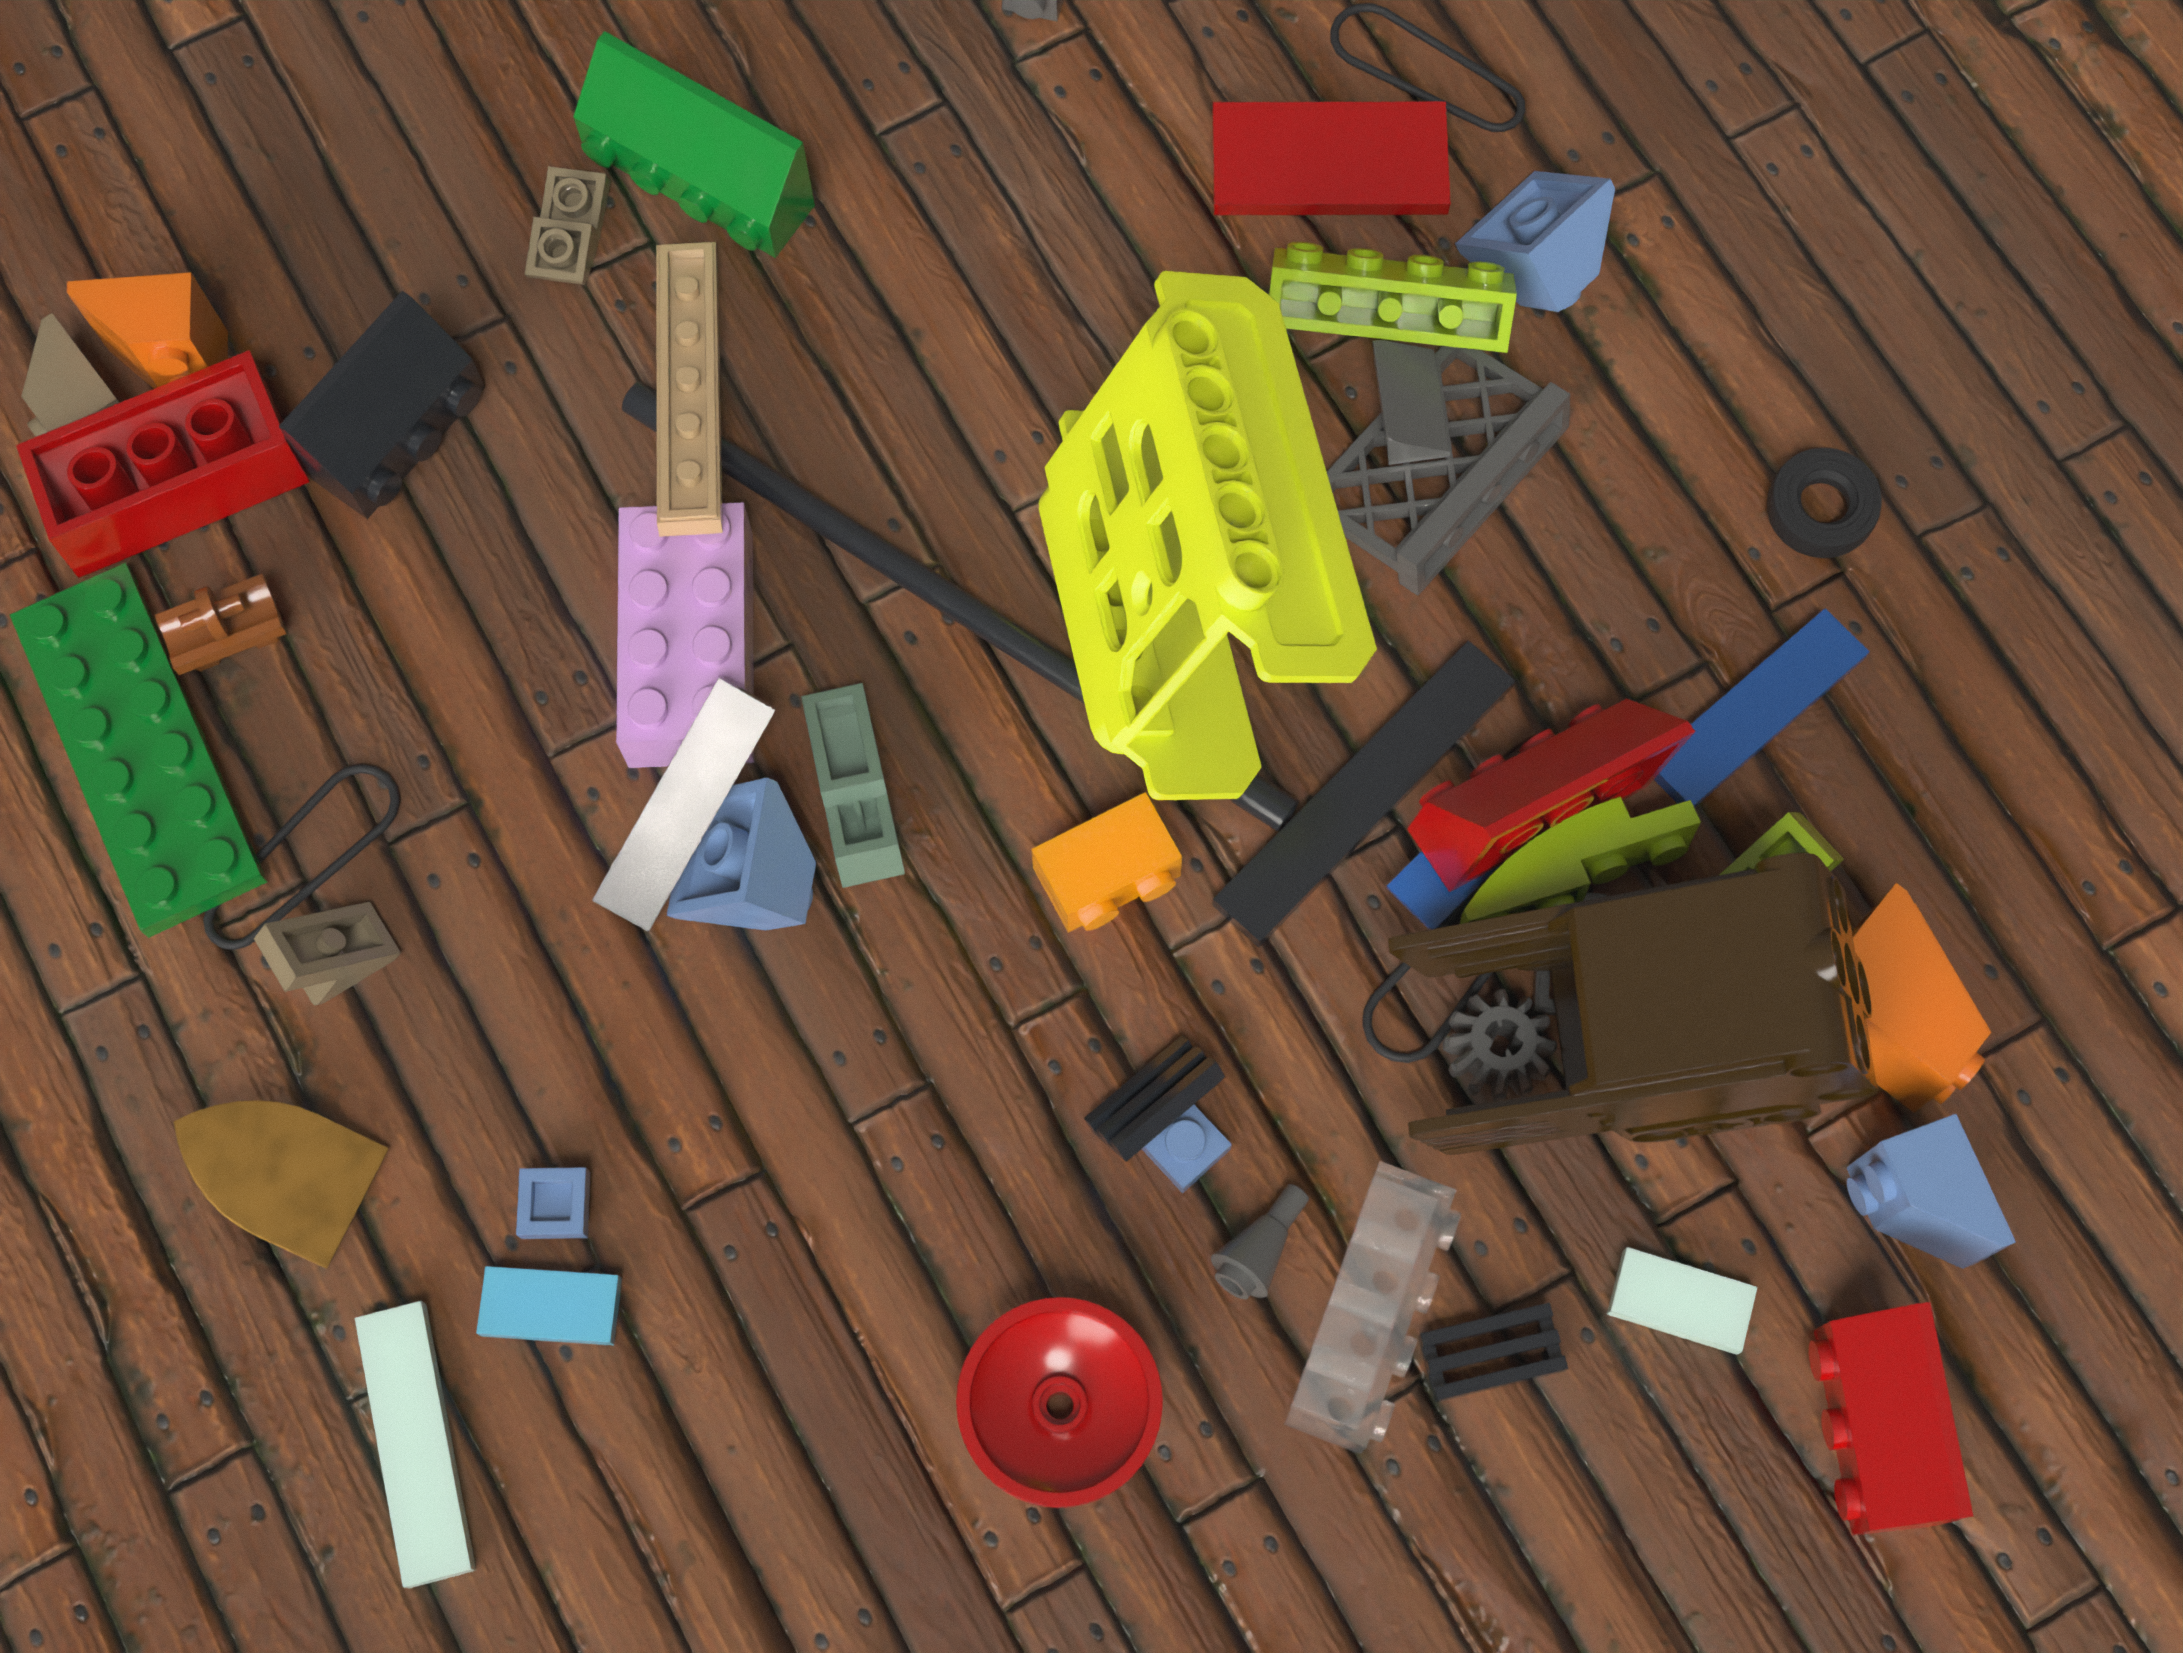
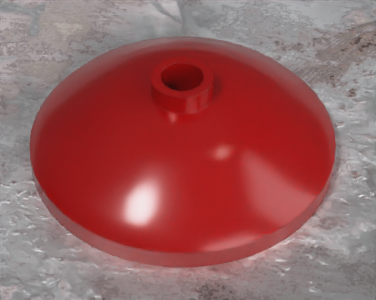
(1048, 1352)

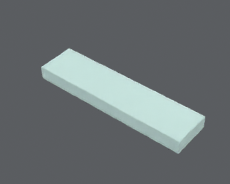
(414, 1445)

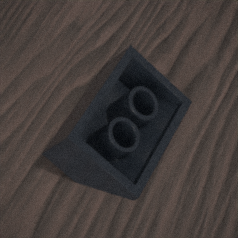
(383, 407)

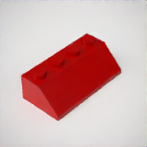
(160, 464)
(1553, 778)

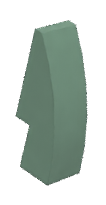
(852, 785)

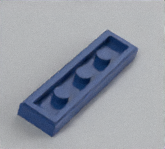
(1761, 707)

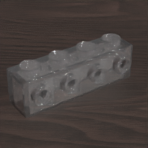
(1371, 1308)

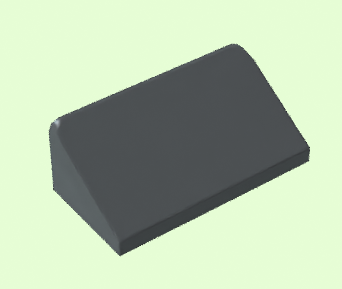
(1410, 402)

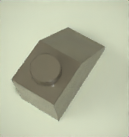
(61, 381)

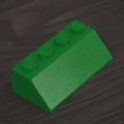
(693, 147)

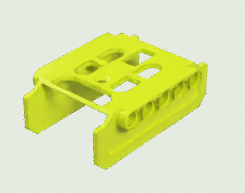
(1196, 513)

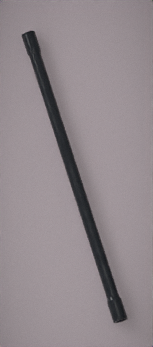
(1260, 798)

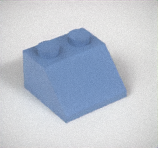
(1931, 1194)

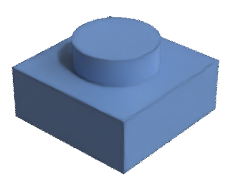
(1187, 1148)
(553, 1203)

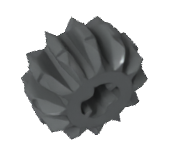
(1523, 1054)

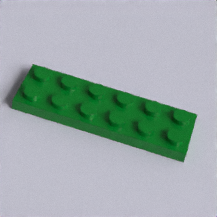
(137, 750)

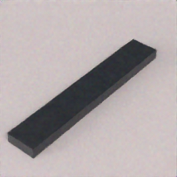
(1362, 794)

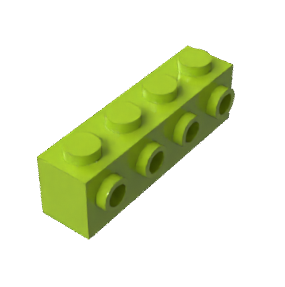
(1392, 298)

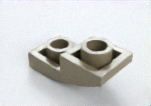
(569, 226)

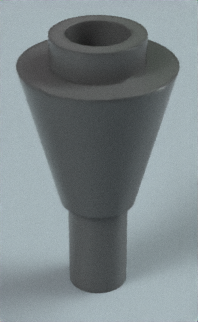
(1251, 1258)

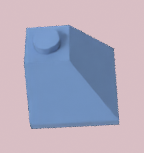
(1547, 236)
(748, 865)

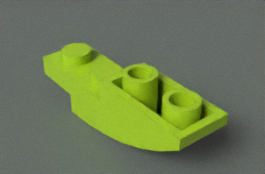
(1586, 846)

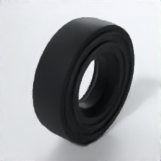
(1832, 468)

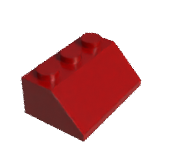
(1890, 1421)

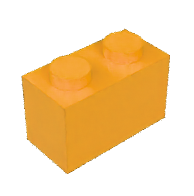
(1108, 864)

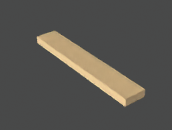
(688, 390)

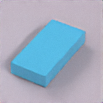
(549, 1305)

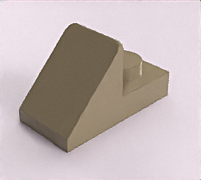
(327, 950)

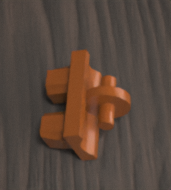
(220, 624)

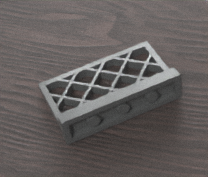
(1484, 480)

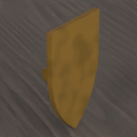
(280, 1172)

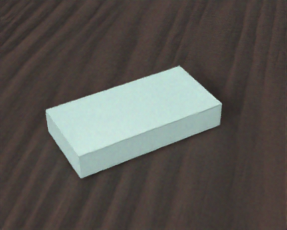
(1682, 1300)

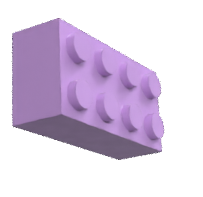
(679, 627)

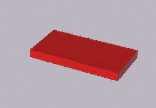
(1330, 158)

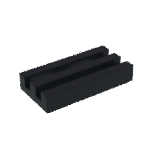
(1154, 1098)
(1546, 1338)

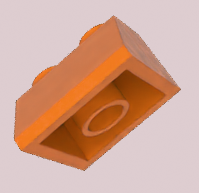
(153, 323)

